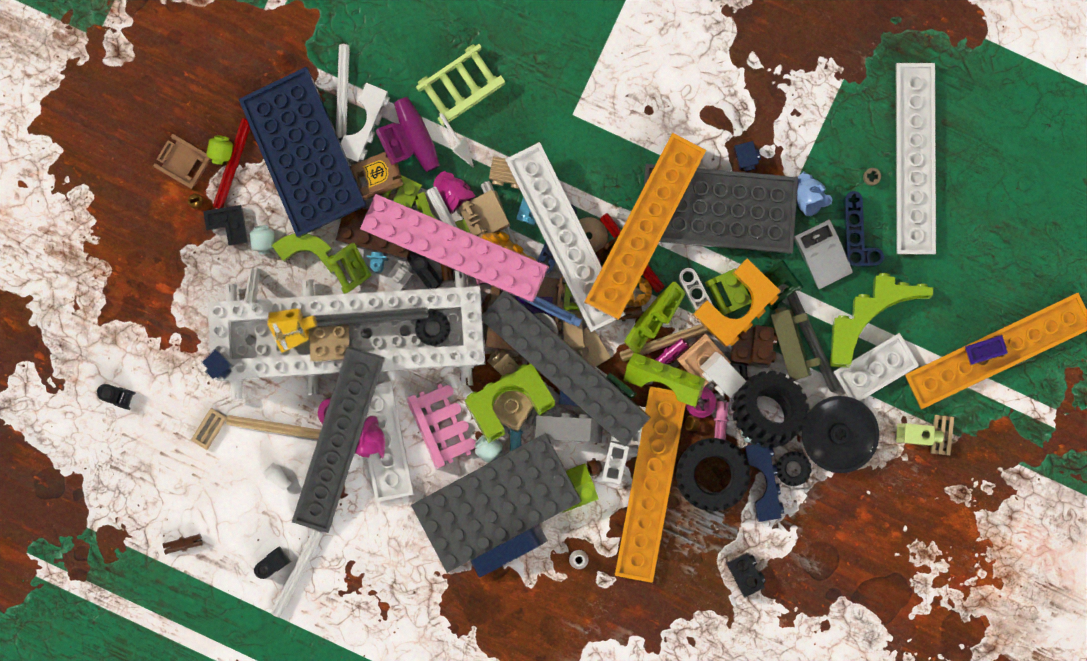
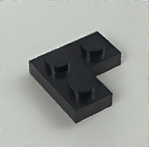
(228, 218)

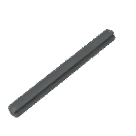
(372, 317)
(814, 344)

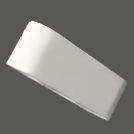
(690, 286)

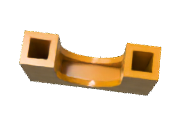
(761, 292)

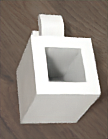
(399, 277)

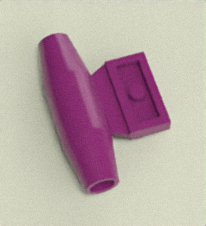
(408, 137)

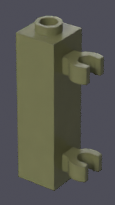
(791, 343)

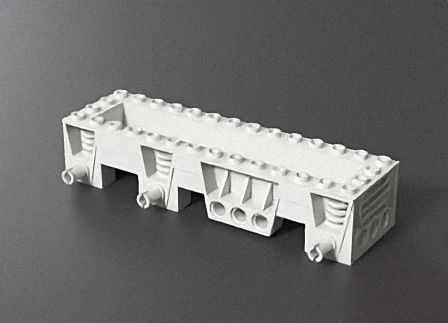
(462, 349)

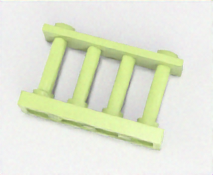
(461, 103)

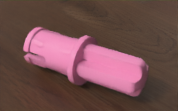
(721, 420)

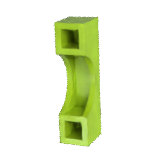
(685, 385)

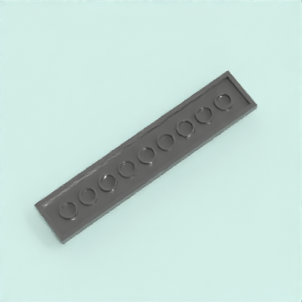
(565, 368)
(338, 439)

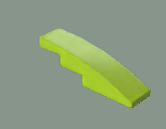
(655, 315)

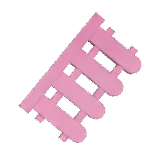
(432, 418)

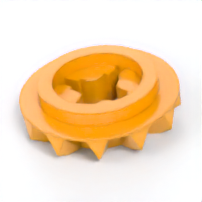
(642, 299)

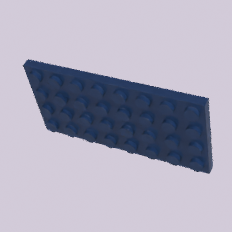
(302, 152)

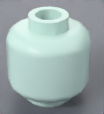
(262, 239)
(486, 451)

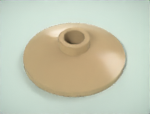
(598, 232)

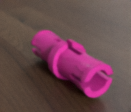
(671, 353)

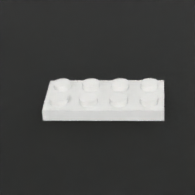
(876, 368)

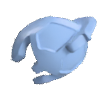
(811, 195)

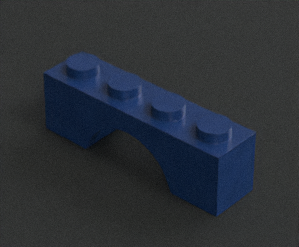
(768, 505)

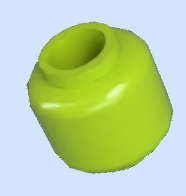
(219, 149)

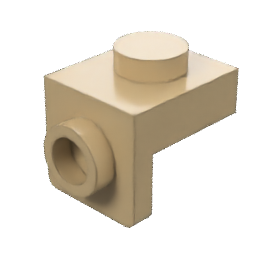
(502, 362)

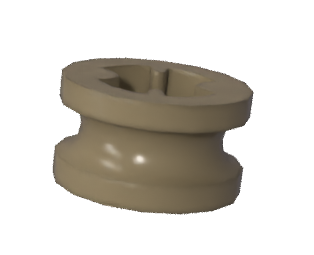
(875, 181)

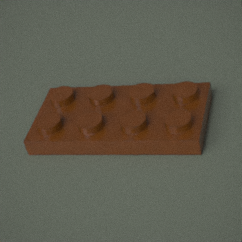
(350, 232)

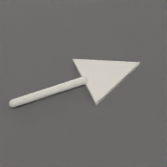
(462, 148)

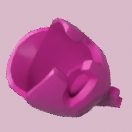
(452, 190)
(371, 439)

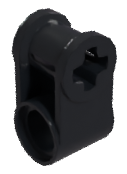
(117, 396)
(274, 561)

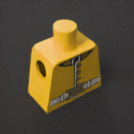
(290, 327)

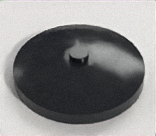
(840, 434)

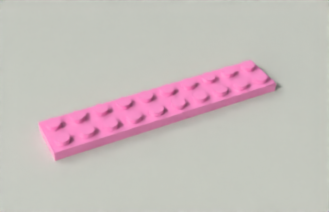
(454, 248)

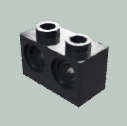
(742, 576)

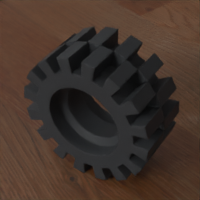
(436, 339)
(805, 468)

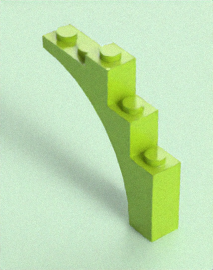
(885, 294)

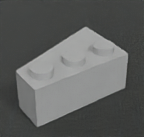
(569, 428)

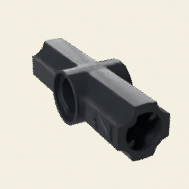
(427, 273)

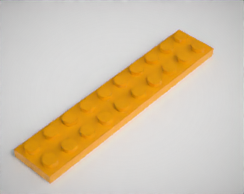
(645, 226)
(1022, 339)
(650, 486)

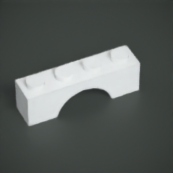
(373, 100)

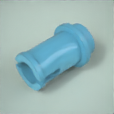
(515, 439)

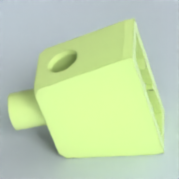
(912, 434)

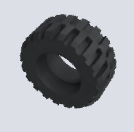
(785, 393)
(739, 474)

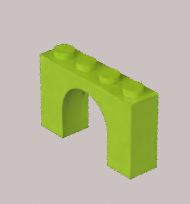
(523, 380)

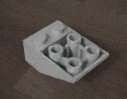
(823, 254)

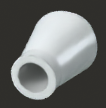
(276, 476)
(578, 553)

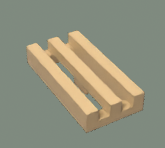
(214, 434)
(949, 435)

